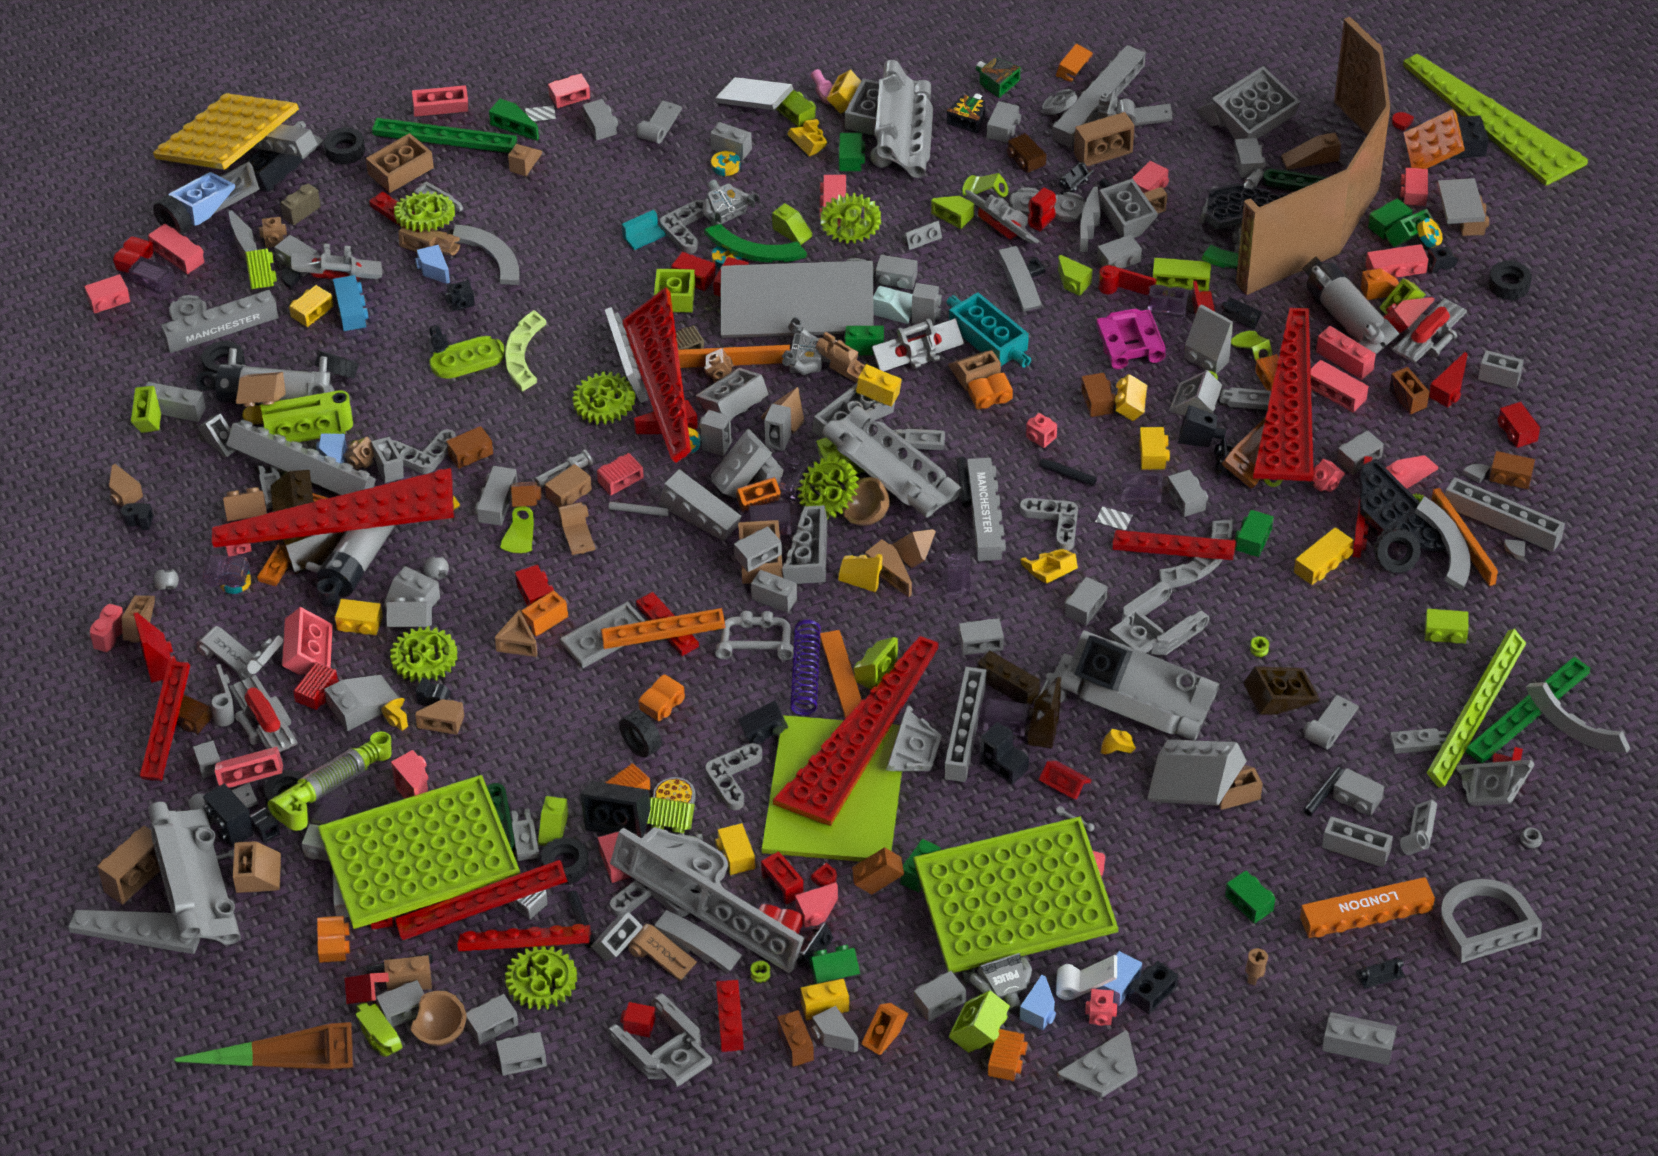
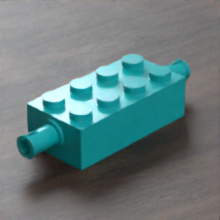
(989, 329)

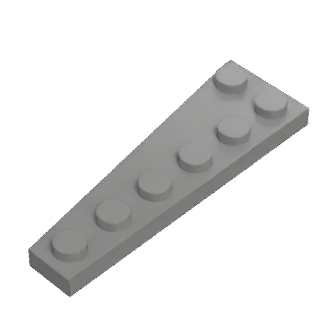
(626, 354)
(140, 928)

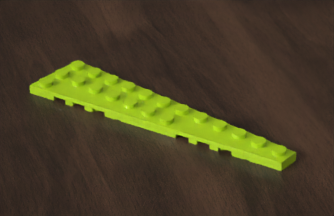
(1525, 143)

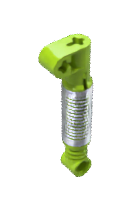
(291, 805)

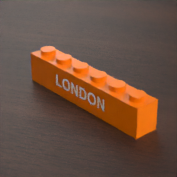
(1367, 907)

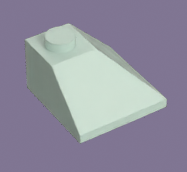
(892, 304)

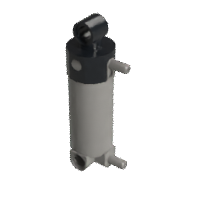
(1348, 305)
(297, 383)
(348, 563)

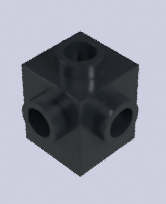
(460, 295)

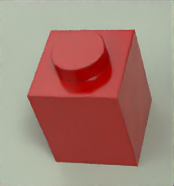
(638, 1019)

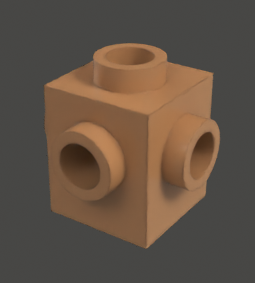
(272, 231)
(718, 365)
(360, 453)

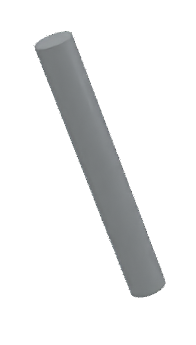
(638, 509)

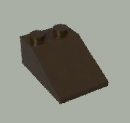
(1279, 689)
(1045, 717)

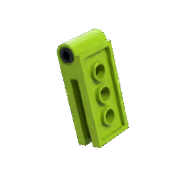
(309, 416)

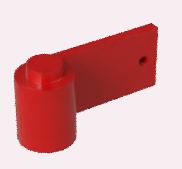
(1113, 277)

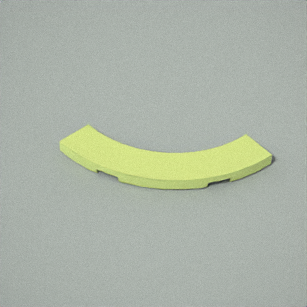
(516, 349)

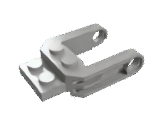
(1145, 635)
(676, 1059)

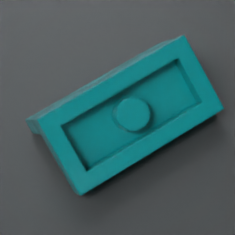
(642, 230)

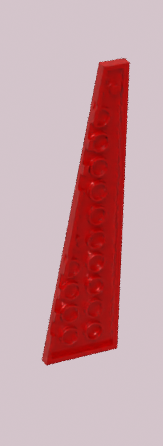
(656, 354)
(1287, 431)
(395, 503)
(834, 771)

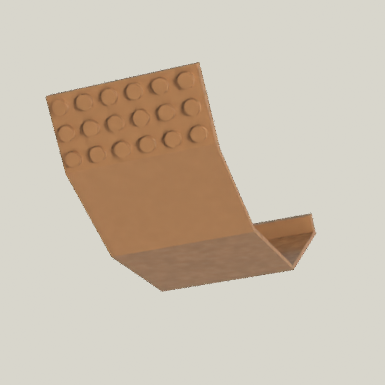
(1322, 216)

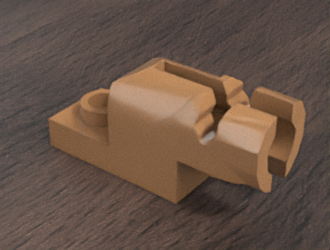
(419, 240)
(842, 357)

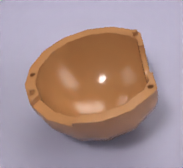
(869, 503)
(439, 1018)

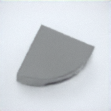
(1476, 472)
(1516, 548)

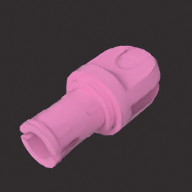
(822, 86)

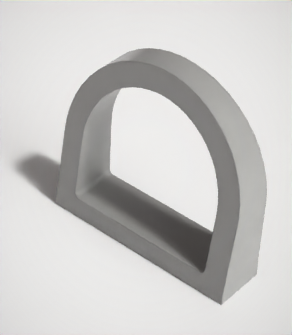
(1494, 941)

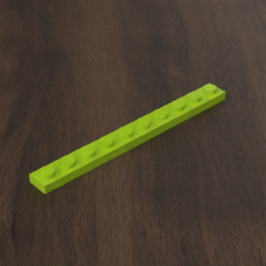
(1476, 708)

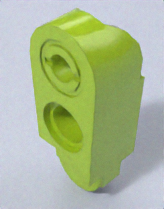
(377, 1030)

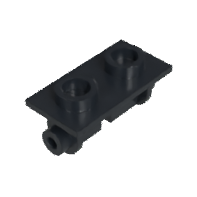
(1080, 175)
(1241, 312)
(438, 341)
(1221, 451)
(818, 940)
(1381, 973)

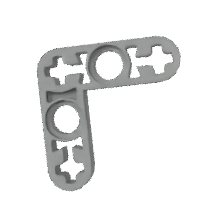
(694, 211)
(427, 455)
(1063, 517)
(727, 770)
(633, 902)

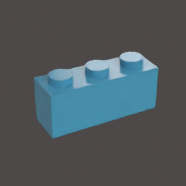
(350, 302)

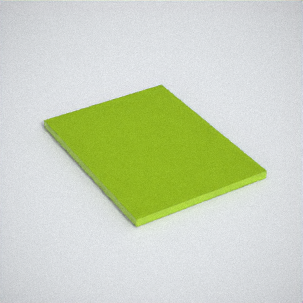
(865, 819)
(418, 851)
(1015, 894)

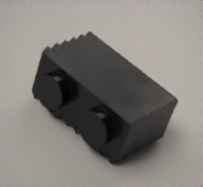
(763, 723)

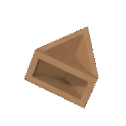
(792, 401)
(914, 546)
(516, 637)

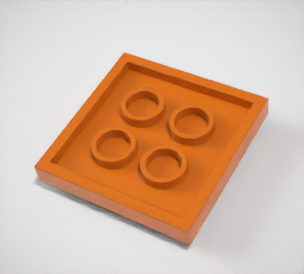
(1434, 140)

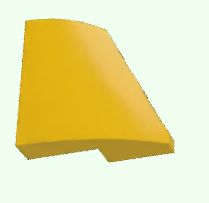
(808, 137)
(1051, 565)
(861, 571)

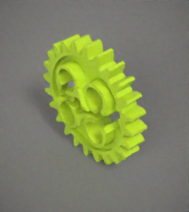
(424, 210)
(849, 211)
(604, 398)
(828, 488)
(422, 646)
(554, 966)

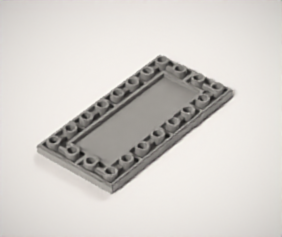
(821, 294)

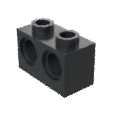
(1155, 989)

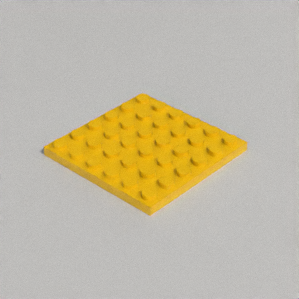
(225, 131)

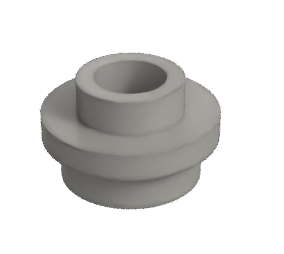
(1529, 834)

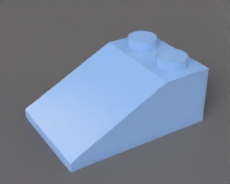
(203, 196)

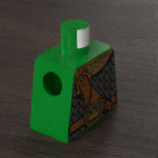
(998, 76)

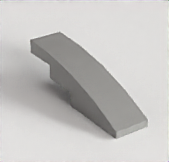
(1089, 219)
(242, 235)
(1019, 278)
(699, 941)

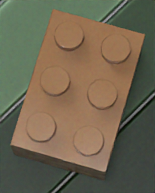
(1104, 139)
(399, 163)
(774, 566)
(129, 866)

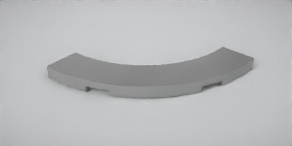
(495, 248)
(1453, 540)
(1199, 567)
(1573, 726)

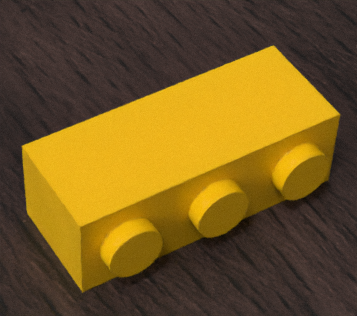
(1323, 556)

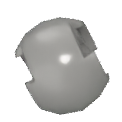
(879, 161)
(436, 567)
(166, 579)

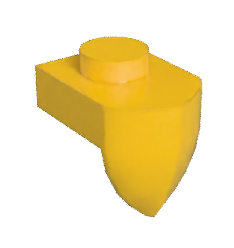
(394, 714)
(1117, 740)

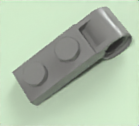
(1421, 828)

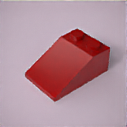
(154, 648)

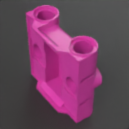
(1128, 327)

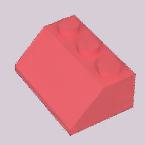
(306, 641)

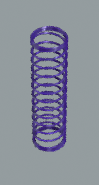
(797, 668)

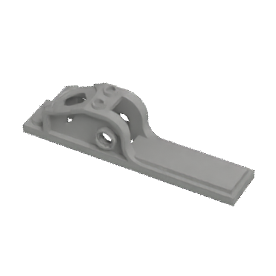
(701, 869)

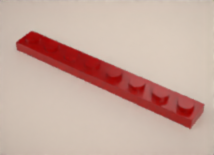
(481, 900)

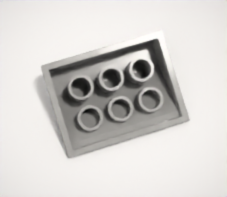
(1255, 105)
(1195, 771)

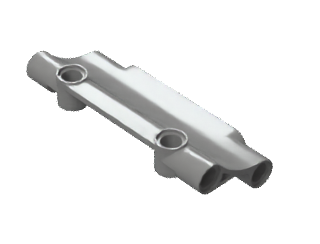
(904, 119)
(899, 475)
(1148, 692)
(192, 874)

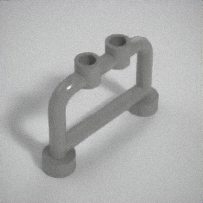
(746, 620)

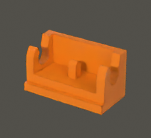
(1073, 62)
(545, 613)

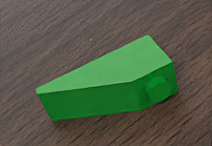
(511, 118)
(1406, 228)

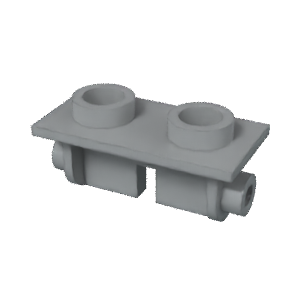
(922, 235)

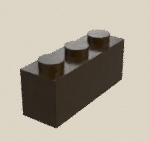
(1009, 678)

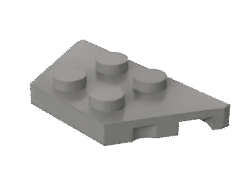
(914, 745)
(1494, 782)
(1103, 1067)

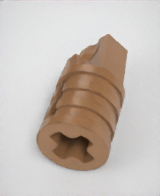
(1256, 965)

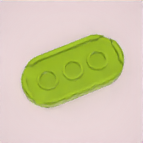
(467, 357)

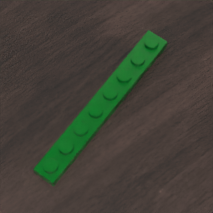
(445, 135)
(1525, 712)

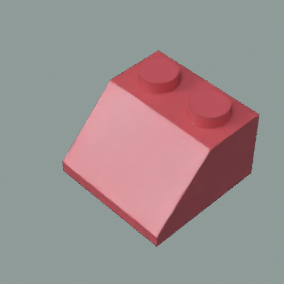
(410, 774)

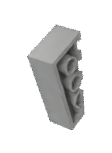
(843, 406)
(698, 506)
(808, 552)

